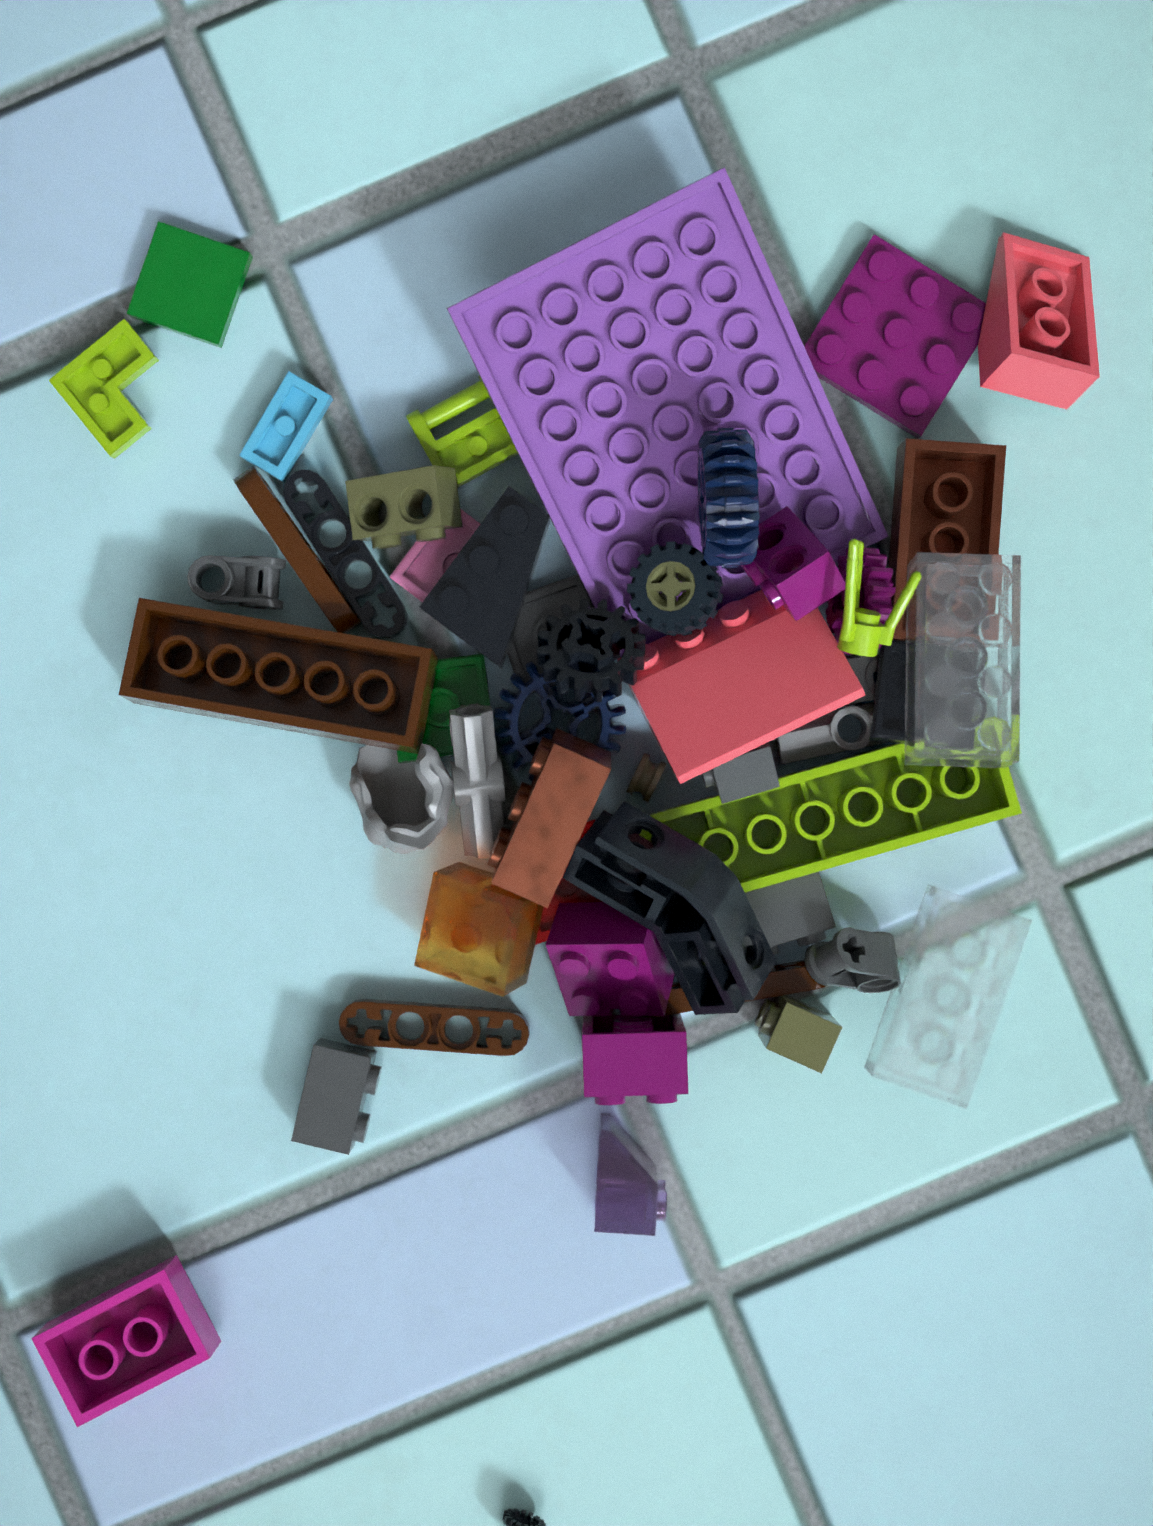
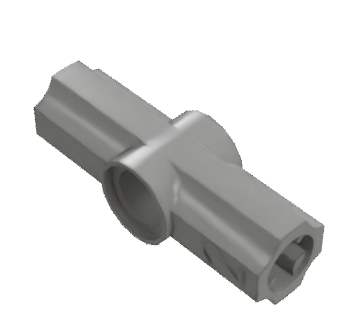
(822, 738)
(477, 778)

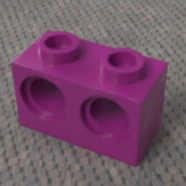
(793, 566)

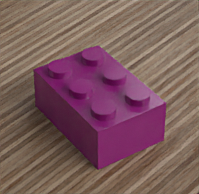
(634, 1058)

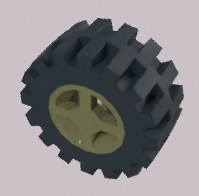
(656, 588)

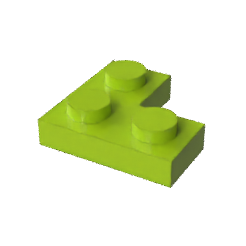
(95, 384)

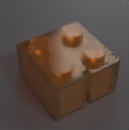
(477, 930)

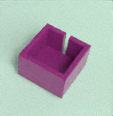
(607, 962)

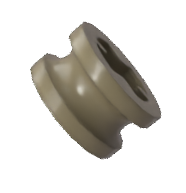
(646, 777)

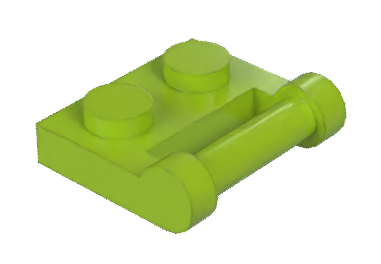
(472, 447)

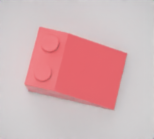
(1038, 324)

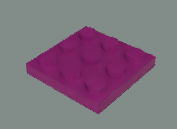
(896, 336)

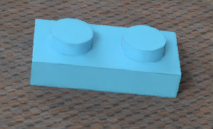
(286, 426)

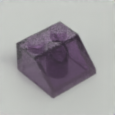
(627, 1185)

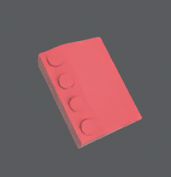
(740, 683)

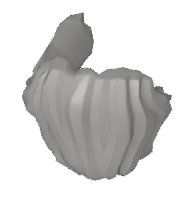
(404, 802)

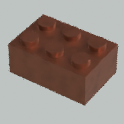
(549, 816)

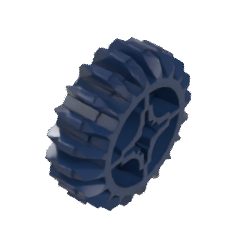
(728, 497)
(522, 740)

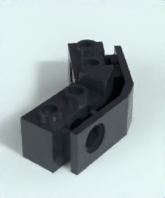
(682, 898)

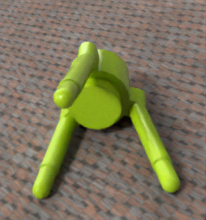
(860, 626)

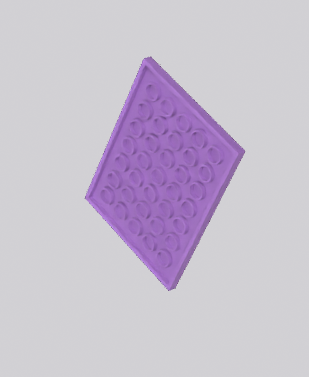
(622, 362)

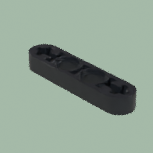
(341, 557)

